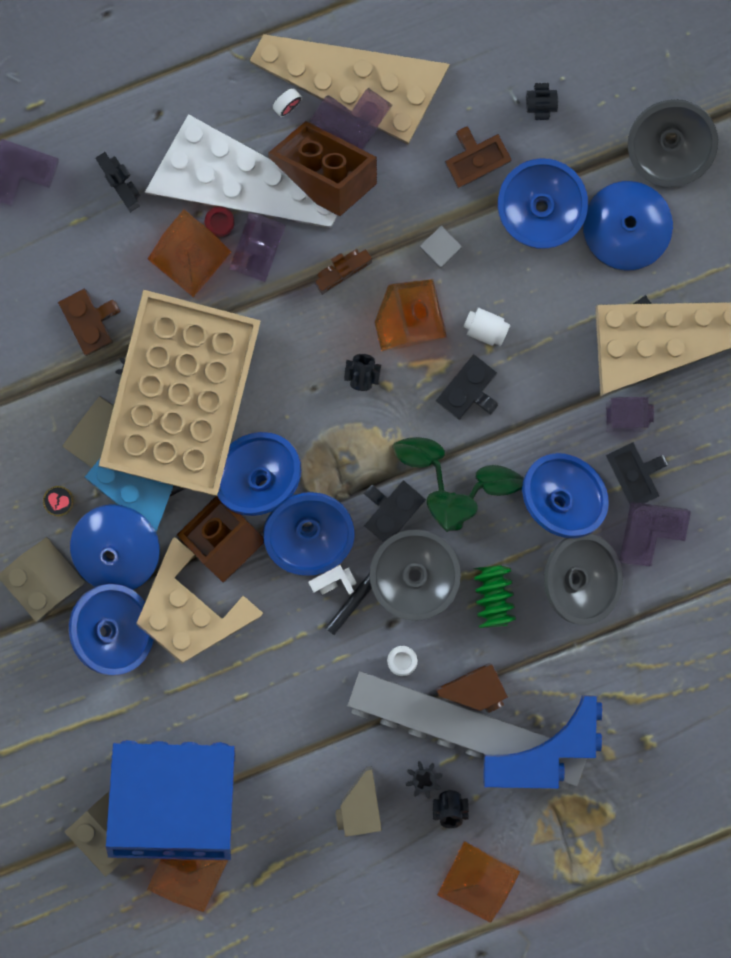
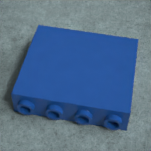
(170, 801)

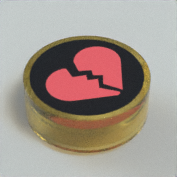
(58, 501)

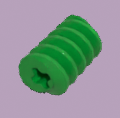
(494, 596)

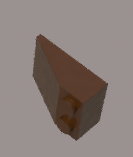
(326, 167)

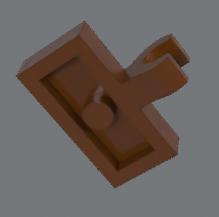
(477, 158)
(344, 268)
(87, 320)

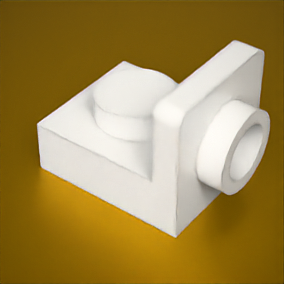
(326, 581)

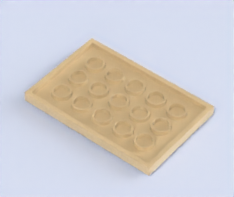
(179, 393)

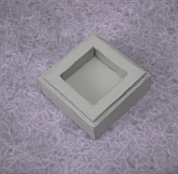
(440, 247)

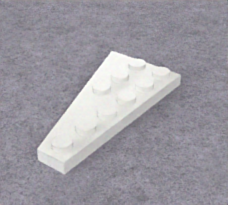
(224, 173)

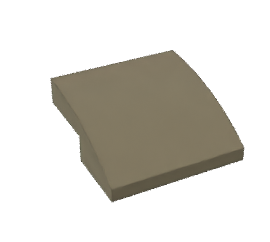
(90, 433)

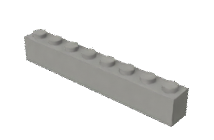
(448, 722)

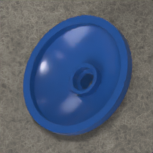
(548, 183)
(615, 242)
(254, 460)
(572, 485)
(126, 536)
(310, 548)
(124, 644)

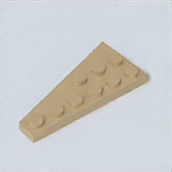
(347, 74)
(657, 338)

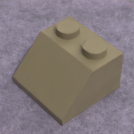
(41, 579)
(360, 807)
(90, 836)

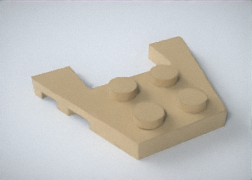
(182, 620)

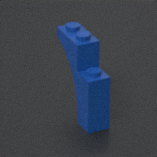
(540, 765)

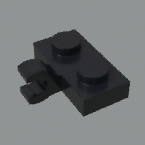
(116, 176)
(468, 388)
(634, 474)
(392, 511)

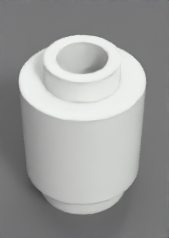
(486, 327)

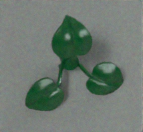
(451, 508)

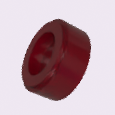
(219, 221)

